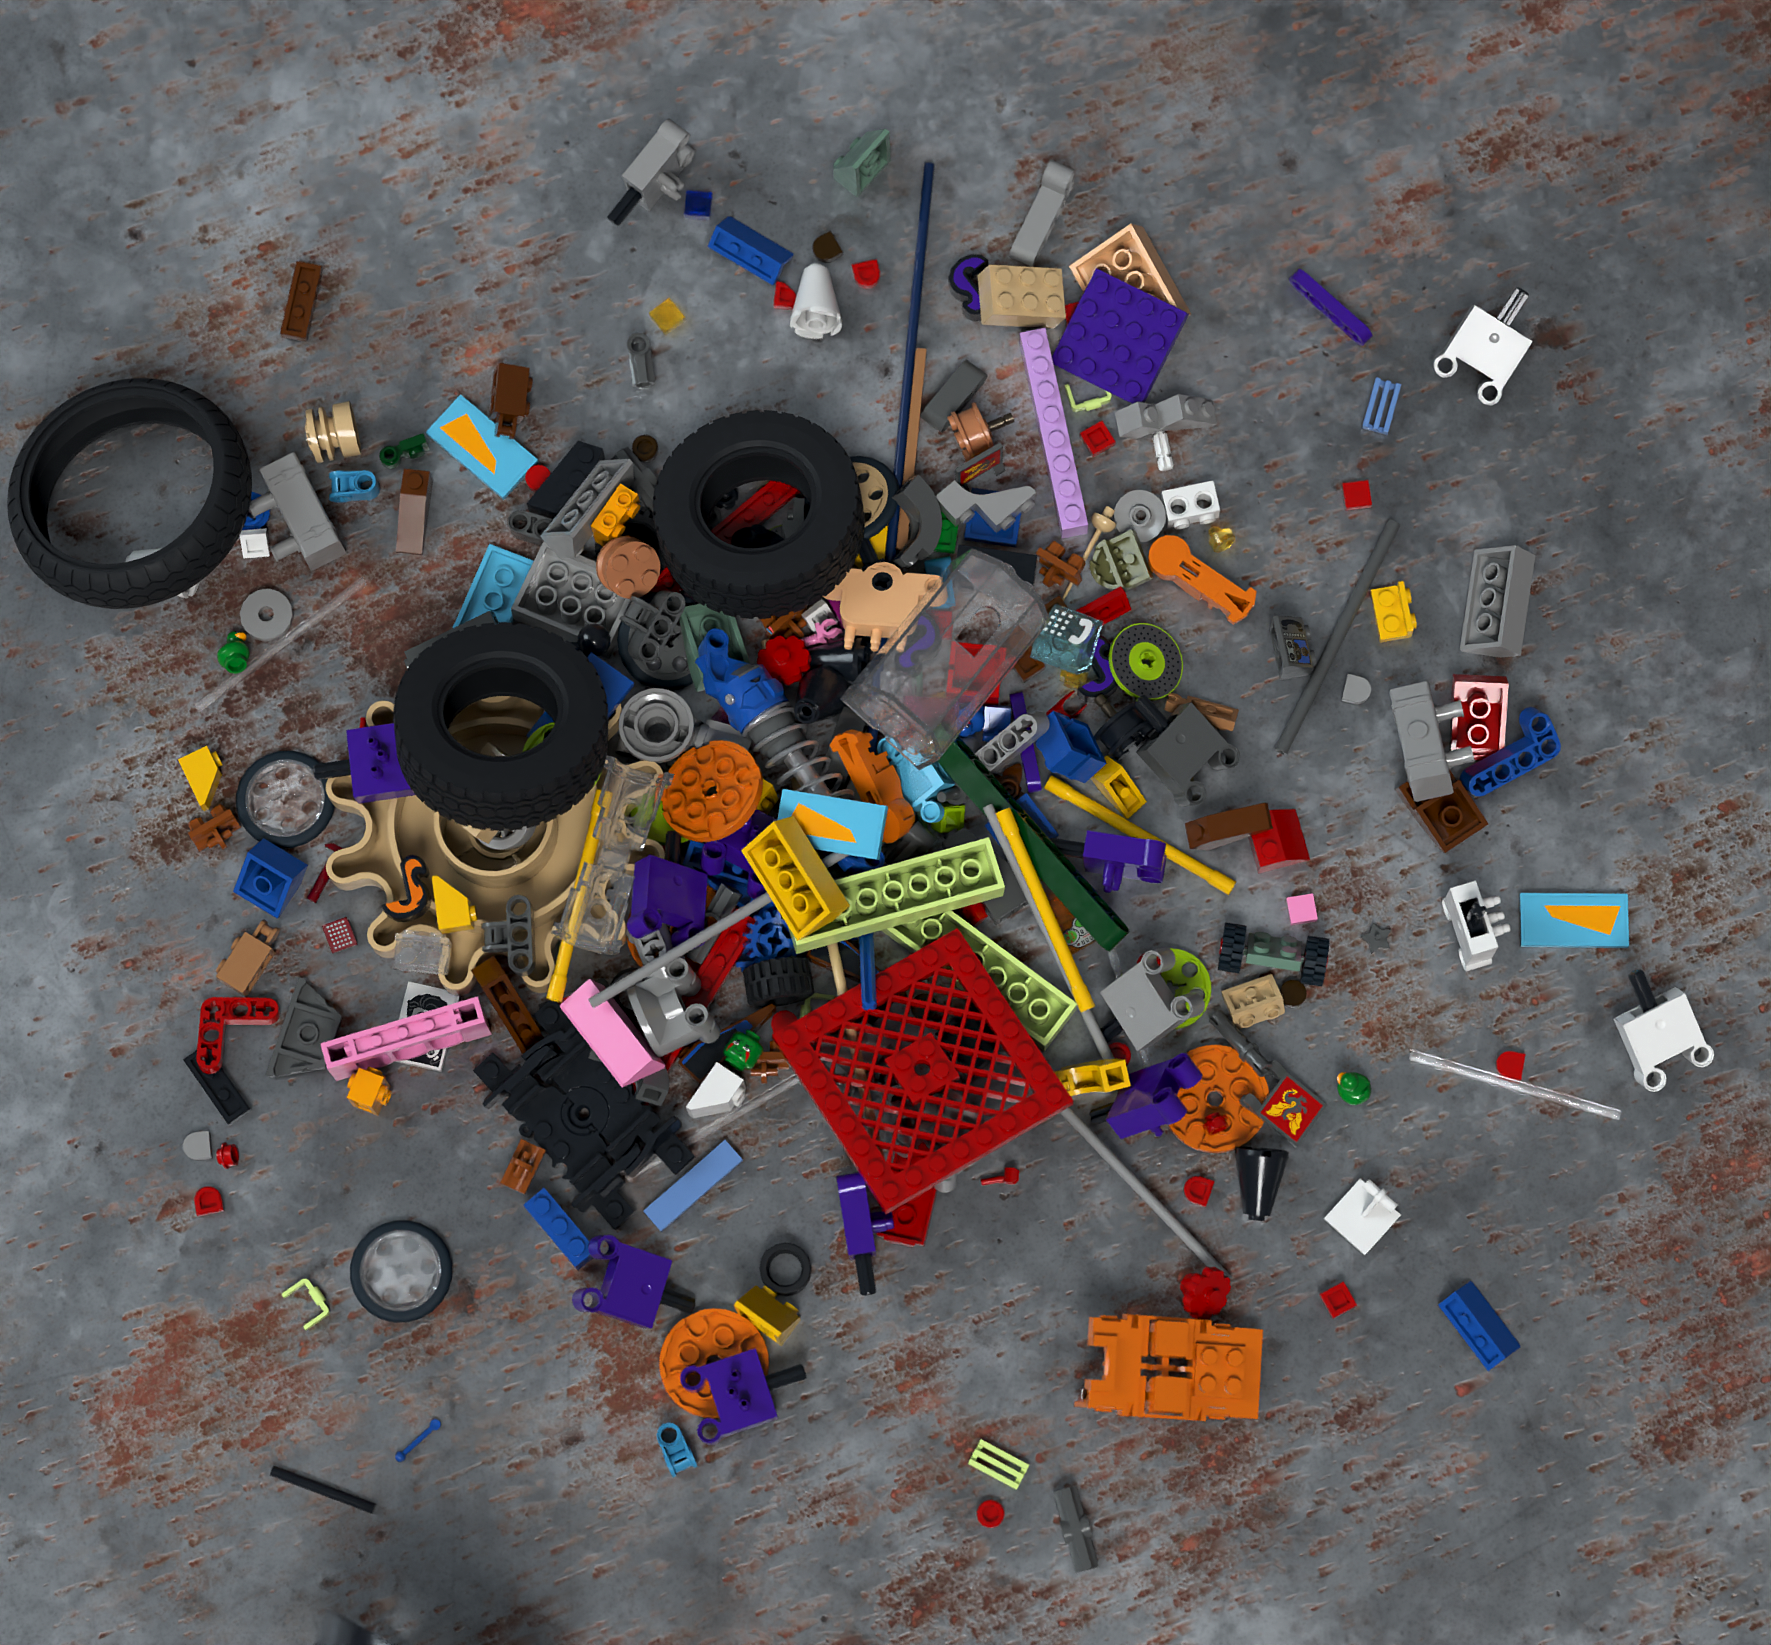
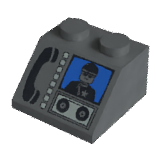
(1291, 647)

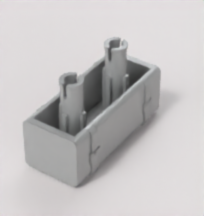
(302, 510)
(1421, 740)

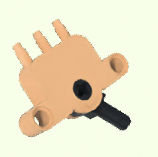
(875, 610)

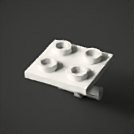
(1363, 1215)

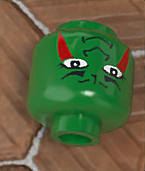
(743, 1050)

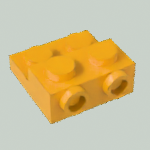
(614, 515)

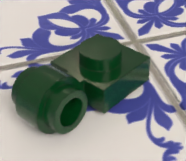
(412, 447)

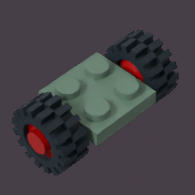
(1274, 952)

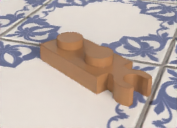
(1218, 715)

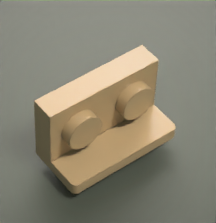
(1254, 1001)

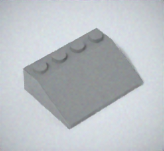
(566, 597)

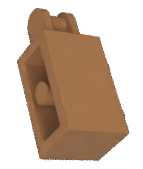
(248, 959)

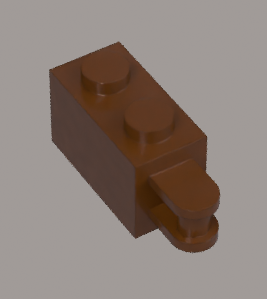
(509, 397)

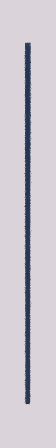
(908, 372)

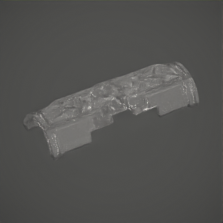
(619, 788)

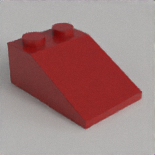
(1484, 711)

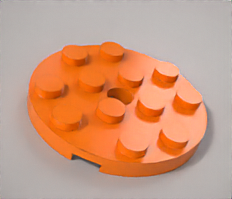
(720, 814)
(1231, 1078)
(694, 1342)

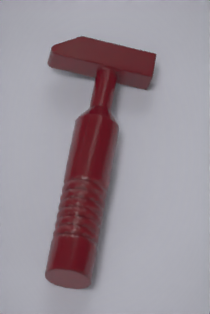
(322, 878)

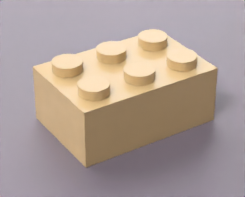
(1021, 296)

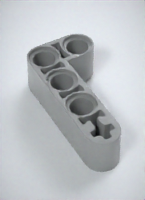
(1043, 214)
(1003, 741)

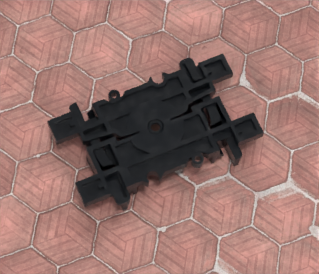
(577, 1141)

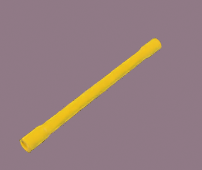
(1068, 793)
(559, 977)
(1078, 987)

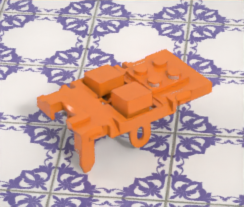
(1220, 1368)

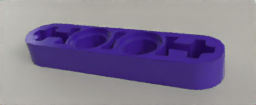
(1330, 307)
(1028, 755)

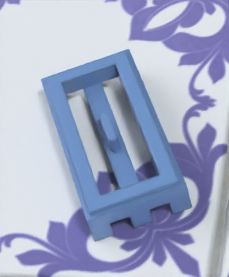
(1387, 386)

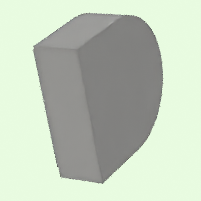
(1356, 690)
(198, 1146)

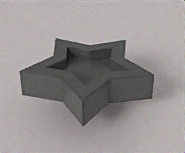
(1376, 939)

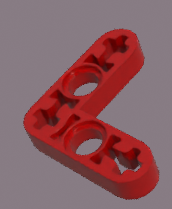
(226, 1017)

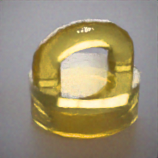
(1220, 538)

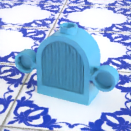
(919, 786)

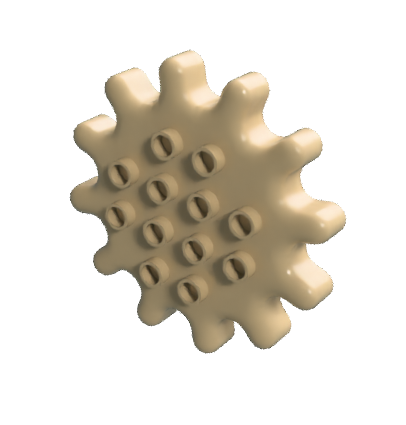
(488, 877)

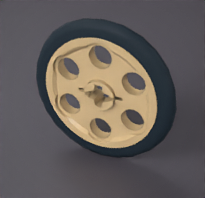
(879, 479)

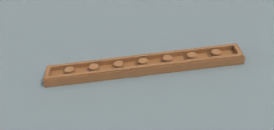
(912, 438)

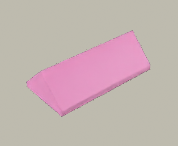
(611, 1035)

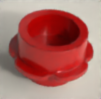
(1215, 1123)
(228, 1155)

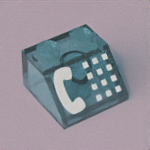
(1068, 640)

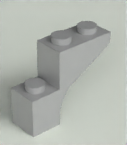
(1171, 414)
(995, 508)

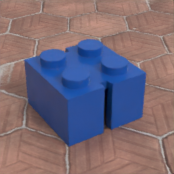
(1070, 748)

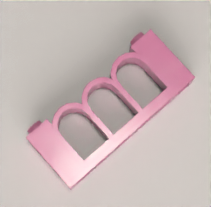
(406, 1038)

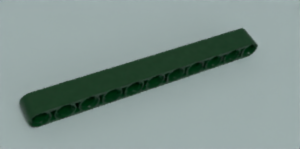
(1047, 859)

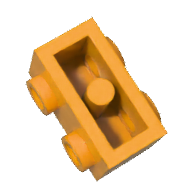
(369, 1090)

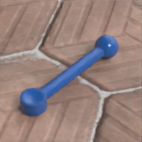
(434, 1425)

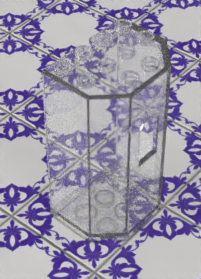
(923, 681)

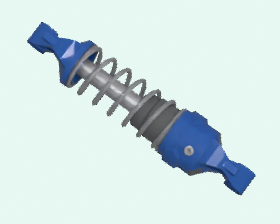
(763, 713)

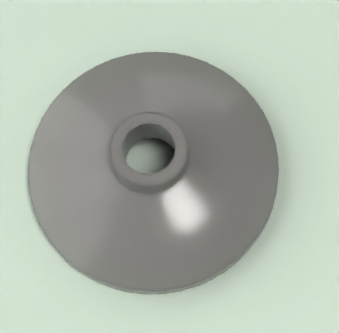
(1128, 507)

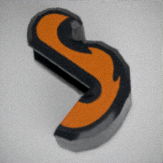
(417, 893)

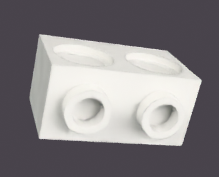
(1188, 498)

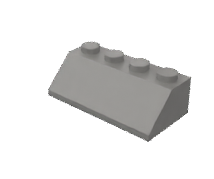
(573, 523)
(1497, 601)

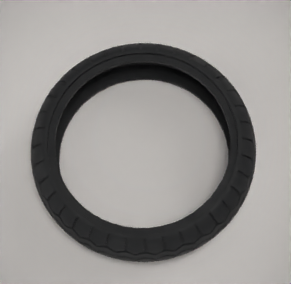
(83, 421)

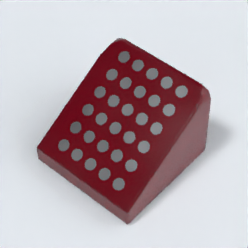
(339, 935)

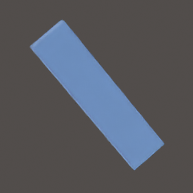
(693, 1185)

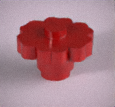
(785, 659)
(1205, 1292)

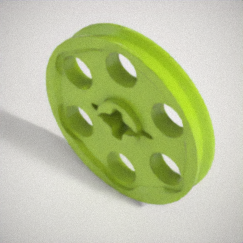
(1199, 981)

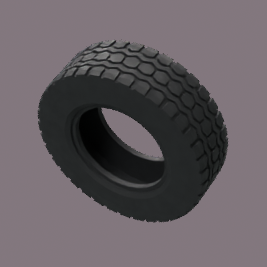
(746, 451)
(501, 789)

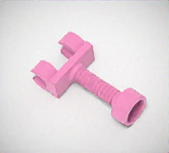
(822, 635)

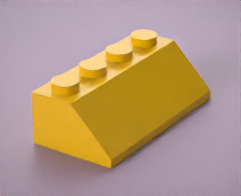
(795, 877)

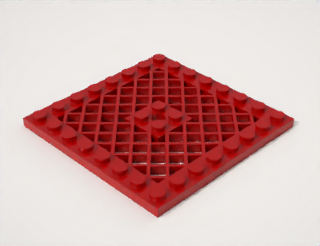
(896, 1189)

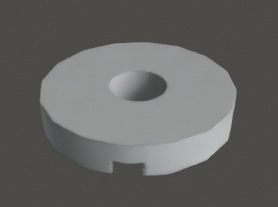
(263, 600)

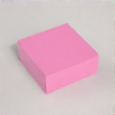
(1301, 909)

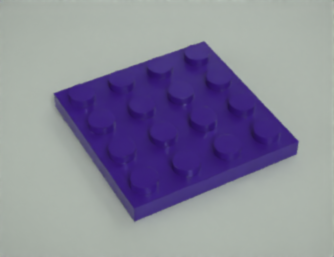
(1119, 337)

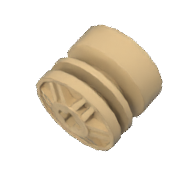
(333, 432)

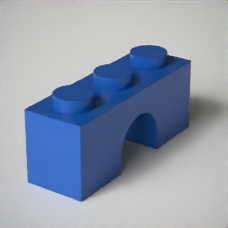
(559, 1228)

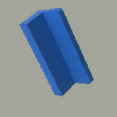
(749, 249)
(1479, 1325)

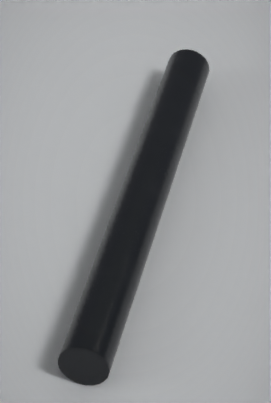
(323, 1489)

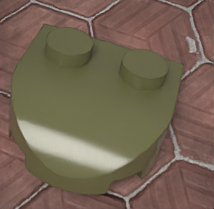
(1120, 562)

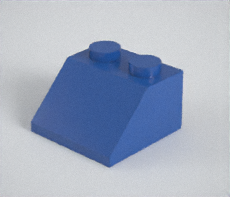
(269, 877)

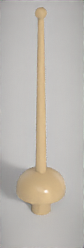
(1102, 523)

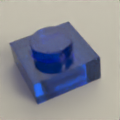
(698, 205)

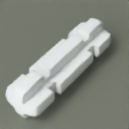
(1162, 451)

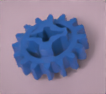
(772, 929)

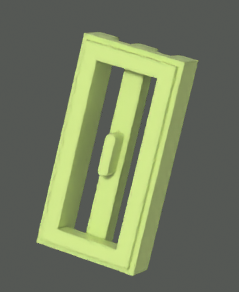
(977, 1453)

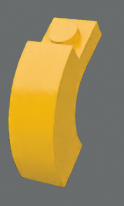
(1094, 1076)

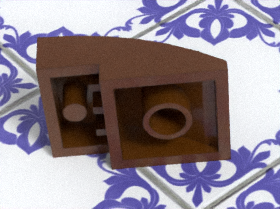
(1445, 818)

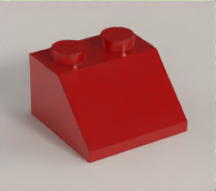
(1282, 844)

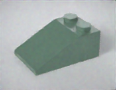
(863, 161)
(695, 624)

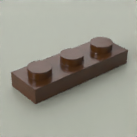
(301, 301)

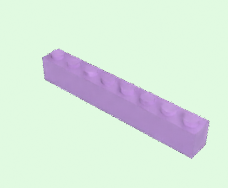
(1053, 433)

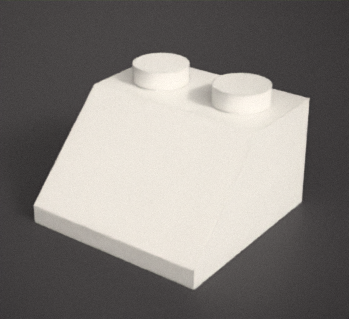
(717, 1093)

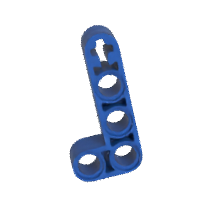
(1481, 776)

